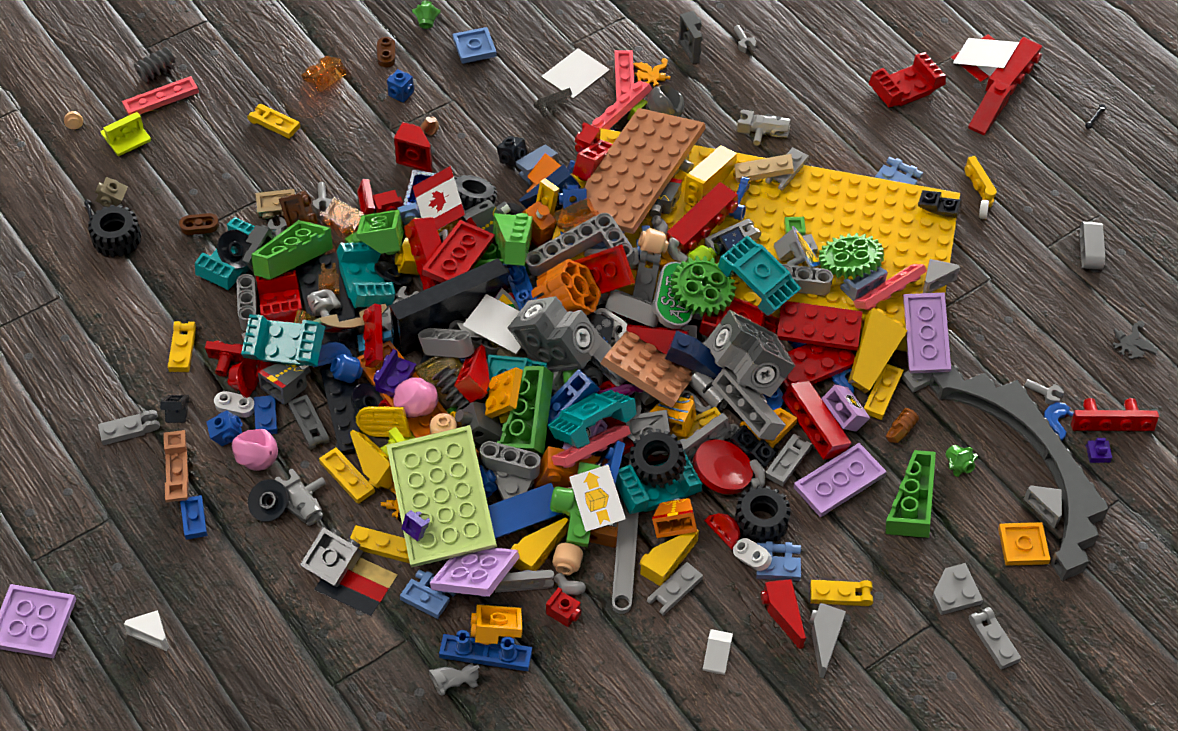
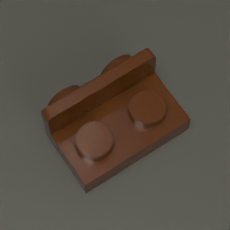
(297, 207)

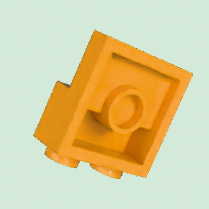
(495, 621)

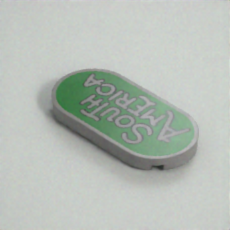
(664, 305)

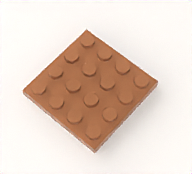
(647, 368)

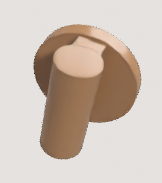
(430, 126)

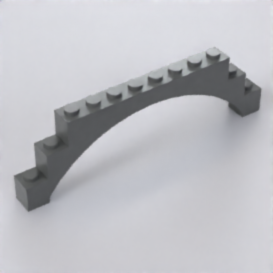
(1014, 407)

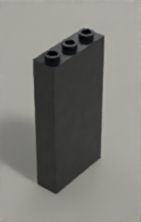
(445, 303)

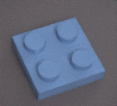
(474, 45)

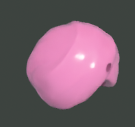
(416, 397)
(255, 449)

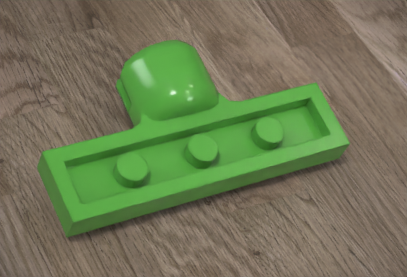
(564, 502)

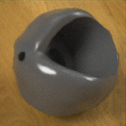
(666, 100)

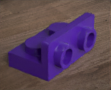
(392, 373)

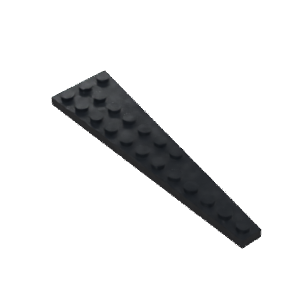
(337, 392)

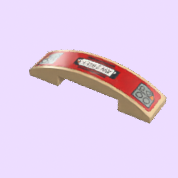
(333, 325)

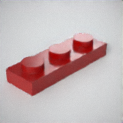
(373, 335)

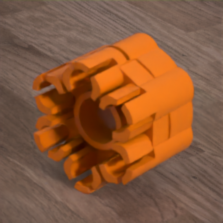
(571, 285)

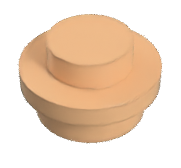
(73, 120)

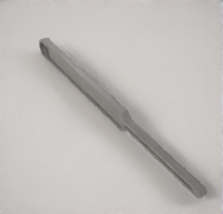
(625, 550)

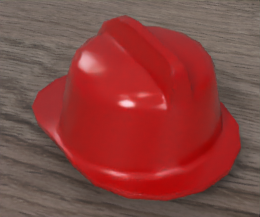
(243, 377)

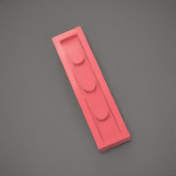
(623, 71)
(161, 96)
(622, 106)
(885, 289)
(597, 443)

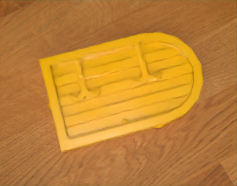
(379, 420)

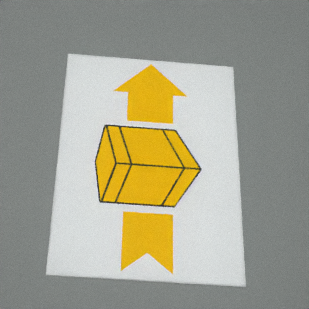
(597, 498)

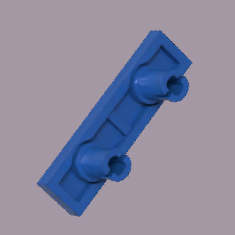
(520, 284)
(503, 654)

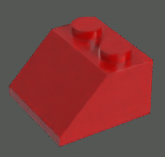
(412, 148)

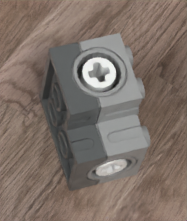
(554, 335)
(750, 353)

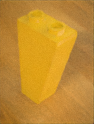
(709, 174)
(875, 348)

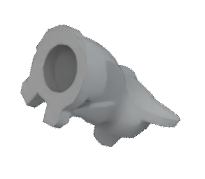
(450, 677)

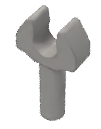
(744, 40)
(322, 200)
(277, 229)
(1047, 392)

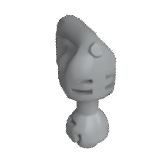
(320, 305)

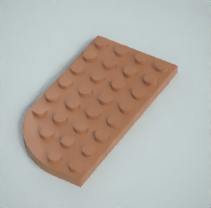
(641, 165)

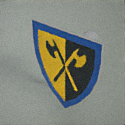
(802, 251)

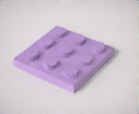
(475, 572)
(34, 620)

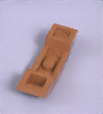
(176, 466)

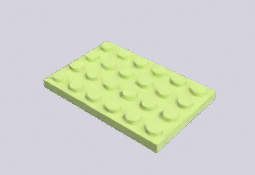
(444, 483)

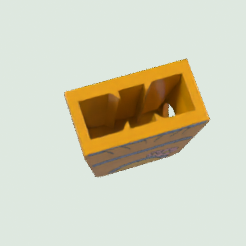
(681, 415)

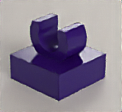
(1099, 451)
(415, 525)

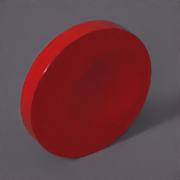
(722, 466)

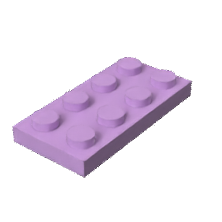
(927, 333)
(839, 479)

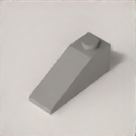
(825, 632)

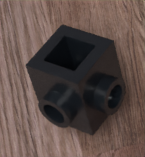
(511, 150)

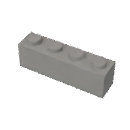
(749, 406)

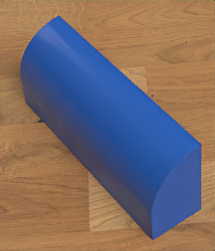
(522, 511)

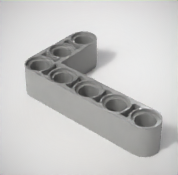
(581, 243)

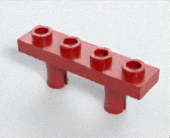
(228, 353)
(1113, 420)

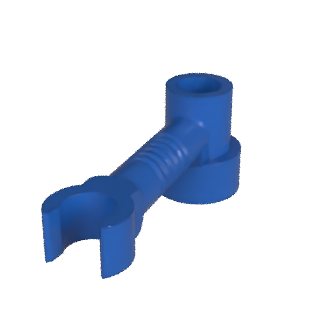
(739, 213)

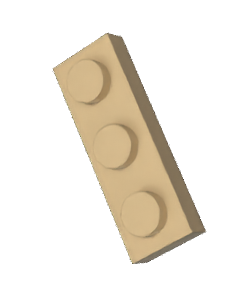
(765, 168)

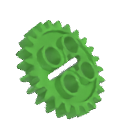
(851, 255)
(702, 286)

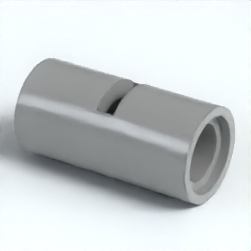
(703, 386)

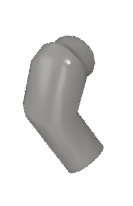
(659, 224)
(674, 252)

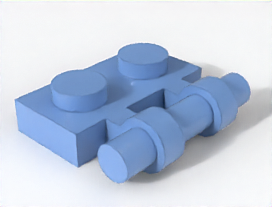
(894, 175)
(781, 567)
(423, 597)

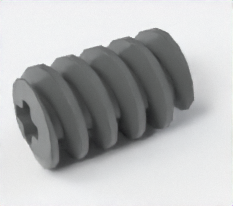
(154, 64)
(448, 380)

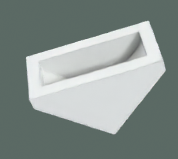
(148, 629)
(717, 651)

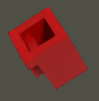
(587, 137)
(387, 201)
(566, 614)

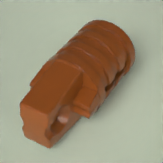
(902, 425)

